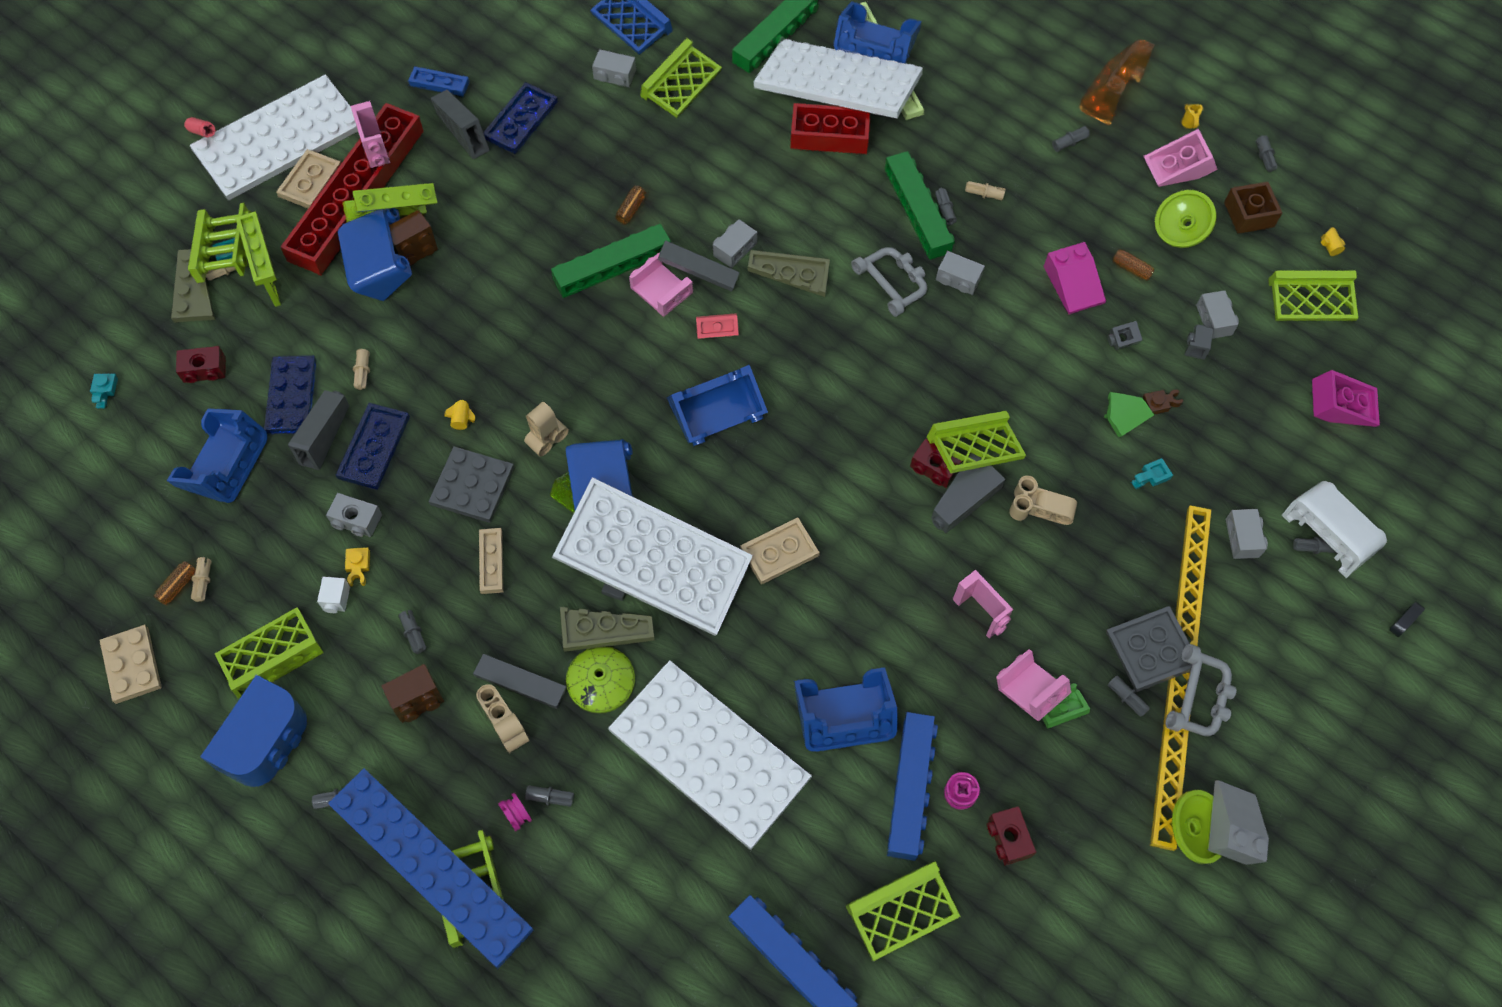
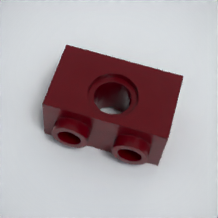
(209, 358)
(928, 454)
(1011, 821)

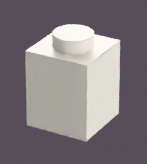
(333, 594)

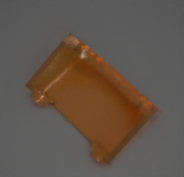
(1105, 91)

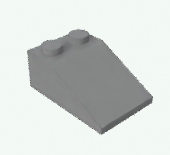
(1237, 825)

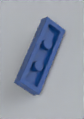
(438, 81)

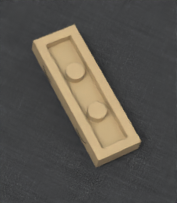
(491, 560)

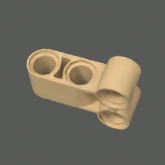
(544, 429)
(1041, 503)
(507, 726)

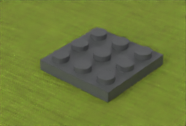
(471, 484)
(1150, 648)

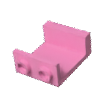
(368, 126)
(659, 286)
(988, 598)
(1032, 686)

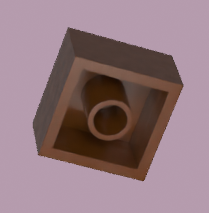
(1253, 207)
(413, 237)
(413, 694)

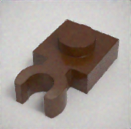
(1160, 402)

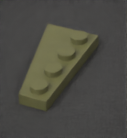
(795, 270)
(190, 298)
(594, 629)

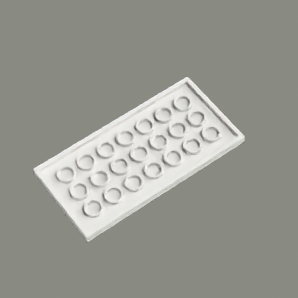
(839, 78)
(275, 137)
(652, 556)
(710, 754)

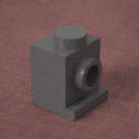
(1131, 333)
(1199, 342)

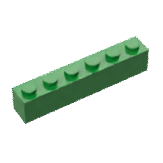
(771, 32)
(919, 205)
(608, 261)

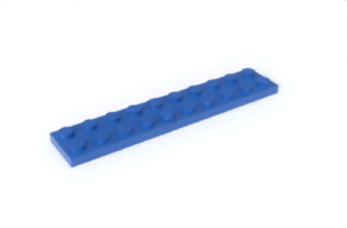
(431, 868)

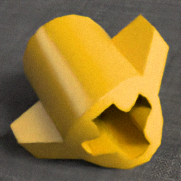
(1192, 115)
(1333, 242)
(460, 415)

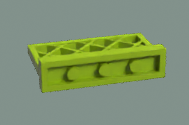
(667, 70)
(258, 254)
(1309, 280)
(970, 429)
(275, 665)
(893, 890)

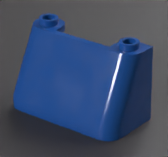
(874, 40)
(370, 255)
(718, 405)
(225, 457)
(601, 461)
(847, 713)

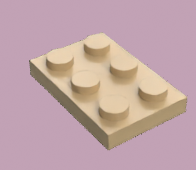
(308, 178)
(780, 550)
(130, 664)

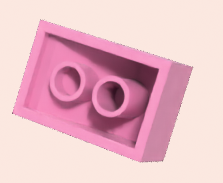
(1181, 160)

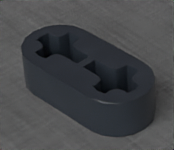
(1407, 619)

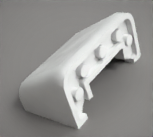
(1338, 525)

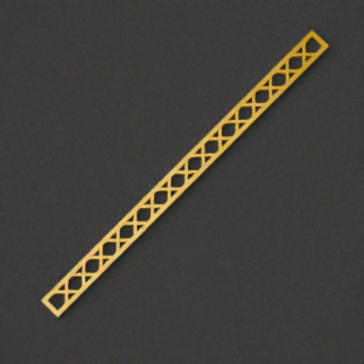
(1172, 683)

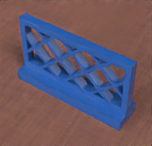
(645, 9)

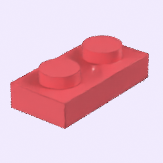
(717, 325)

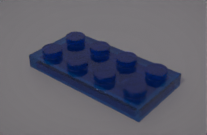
(520, 118)
(289, 393)
(372, 446)

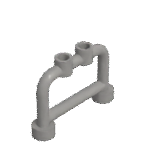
(904, 262)
(1224, 690)

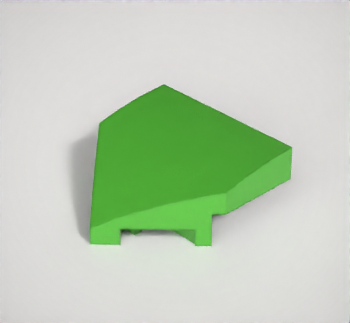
(1126, 412)
(1068, 709)

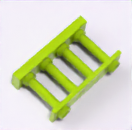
(404, 198)
(202, 241)
(486, 846)

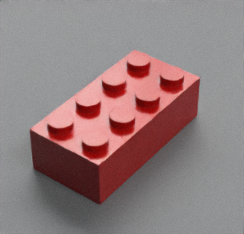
(829, 128)

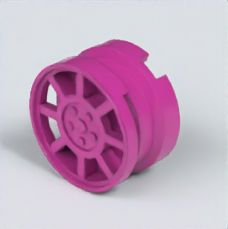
(961, 791)
(514, 812)

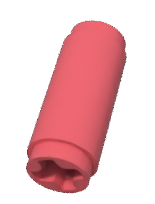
(200, 127)

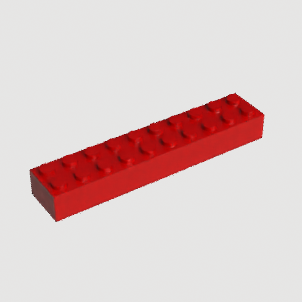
(316, 237)

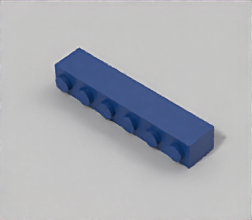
(911, 787)
(788, 956)

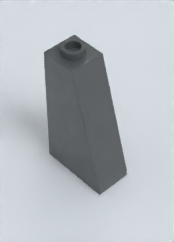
(460, 123)
(319, 429)
(966, 494)

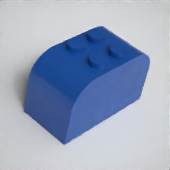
(257, 734)

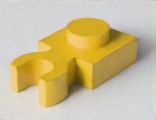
(357, 562)

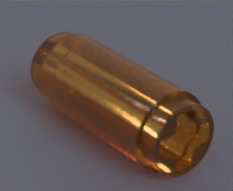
(630, 204)
(1133, 264)
(174, 583)

